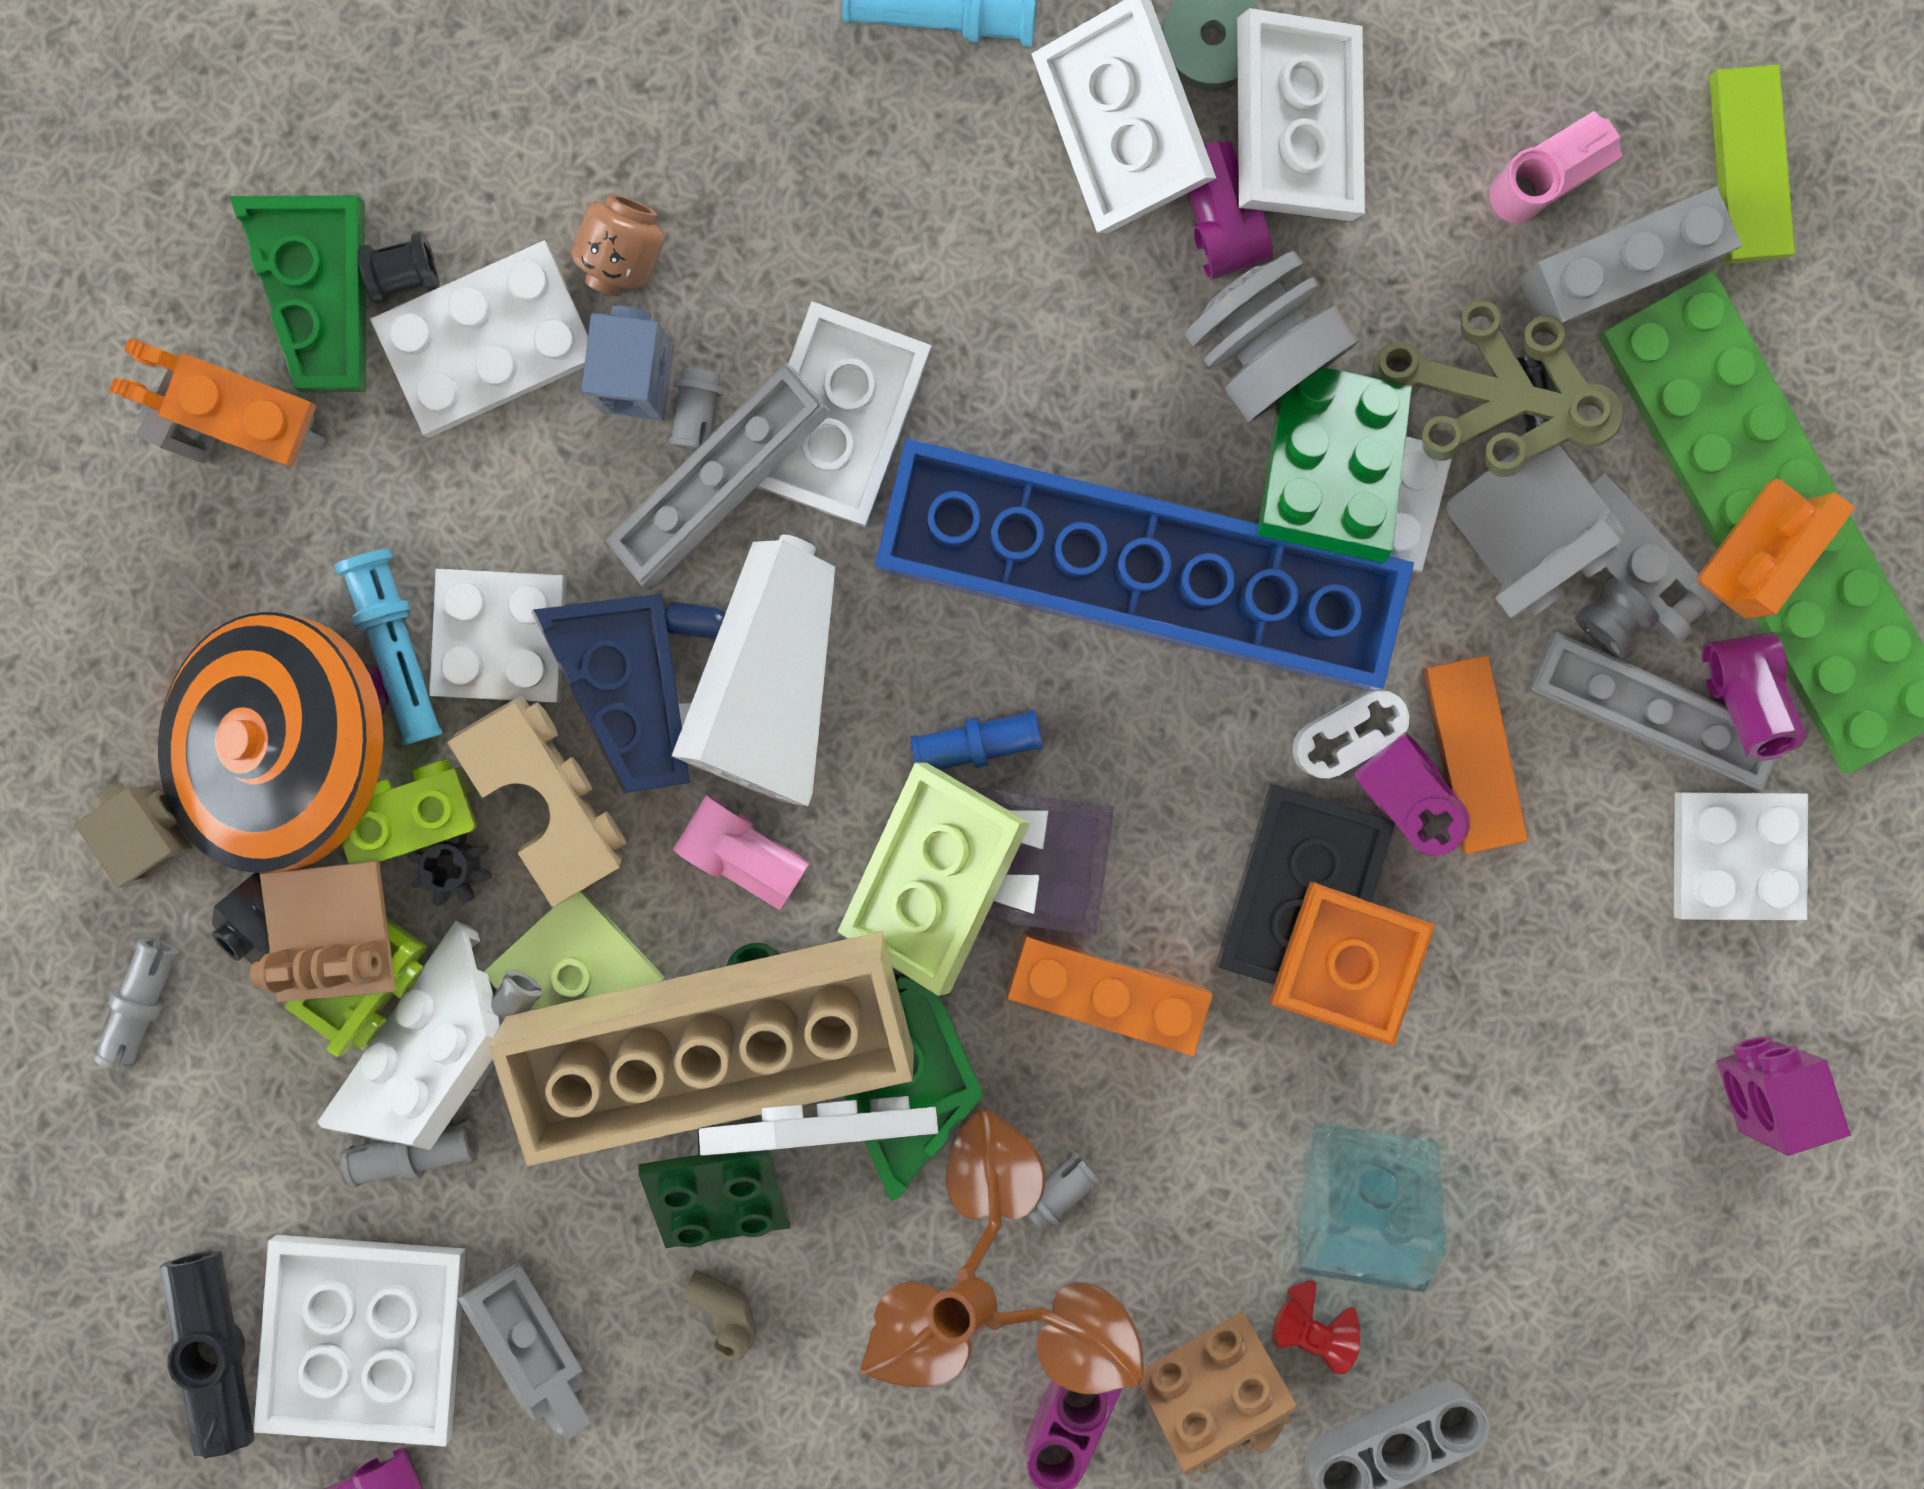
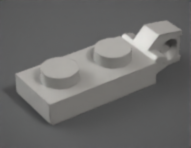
(528, 1349)

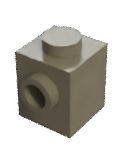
(132, 833)

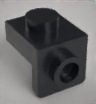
(242, 922)

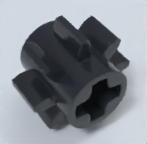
(435, 876)

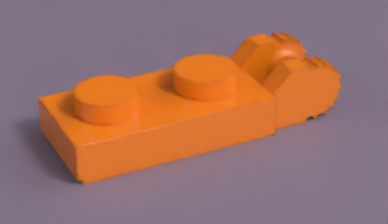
(222, 404)

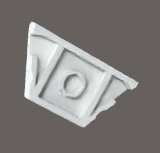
(424, 1054)

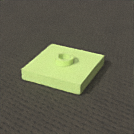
(575, 955)

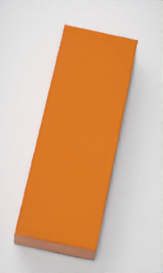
(1475, 751)

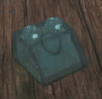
(1371, 1209)

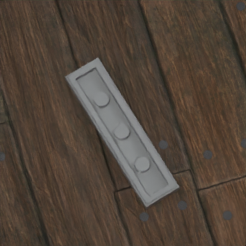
(718, 476)
(1645, 709)

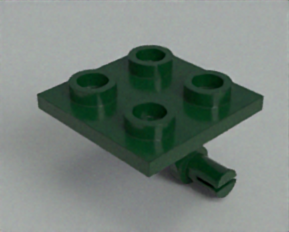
(714, 1197)

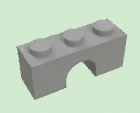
(1631, 259)

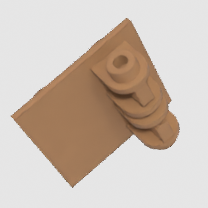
(325, 933)
(1216, 1394)

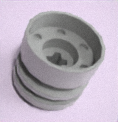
(1269, 334)

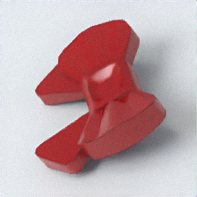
(1335, 1343)

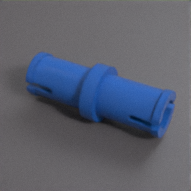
(978, 741)

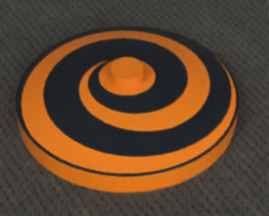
(270, 742)

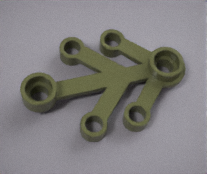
(1507, 393)

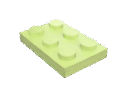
(934, 876)

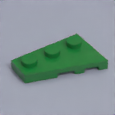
(313, 284)

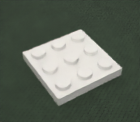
(359, 1340)

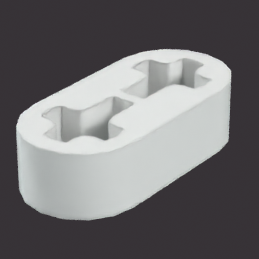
(1342, 720)

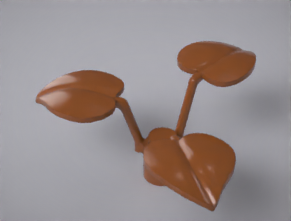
(926, 1333)

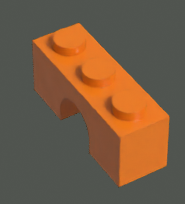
(1108, 993)

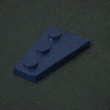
(623, 682)

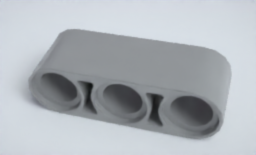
(1427, 1447)

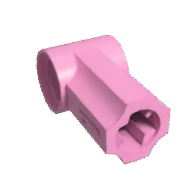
(1555, 167)
(732, 848)

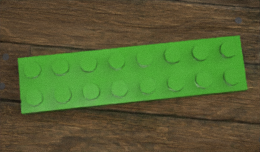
(1724, 440)

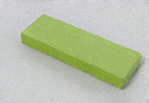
(1753, 160)

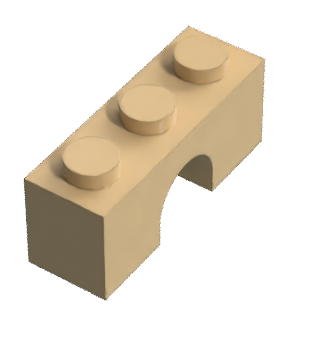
(518, 748)

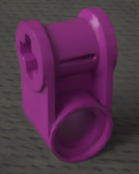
(1408, 784)

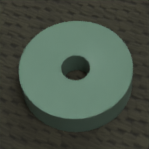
(1195, 61)

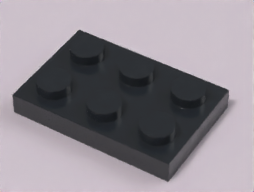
(1296, 844)

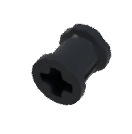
(398, 267)

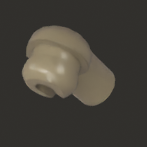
(729, 1312)

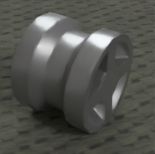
(1617, 617)

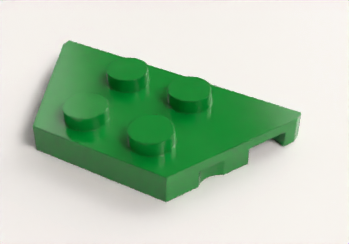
(939, 1080)

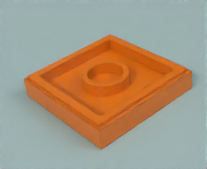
(1351, 963)

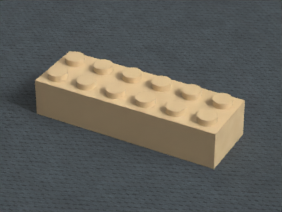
(703, 1049)

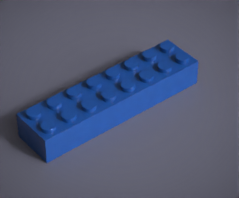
(1140, 566)

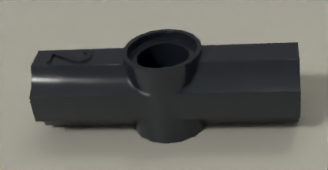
(211, 1392)

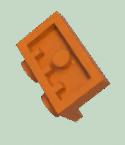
(1772, 548)

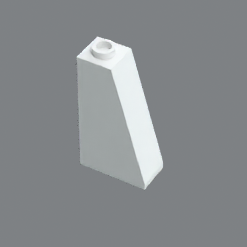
(765, 676)

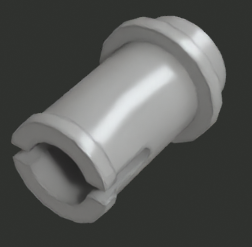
(695, 407)
(1063, 1191)

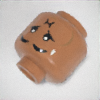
(617, 244)

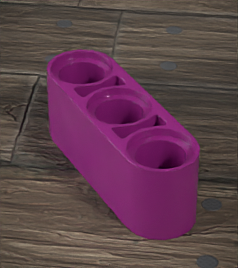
(1068, 1426)

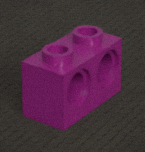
(1782, 1096)

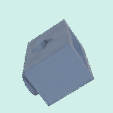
(627, 364)

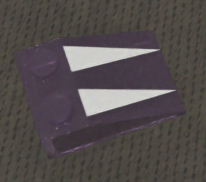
(1059, 863)

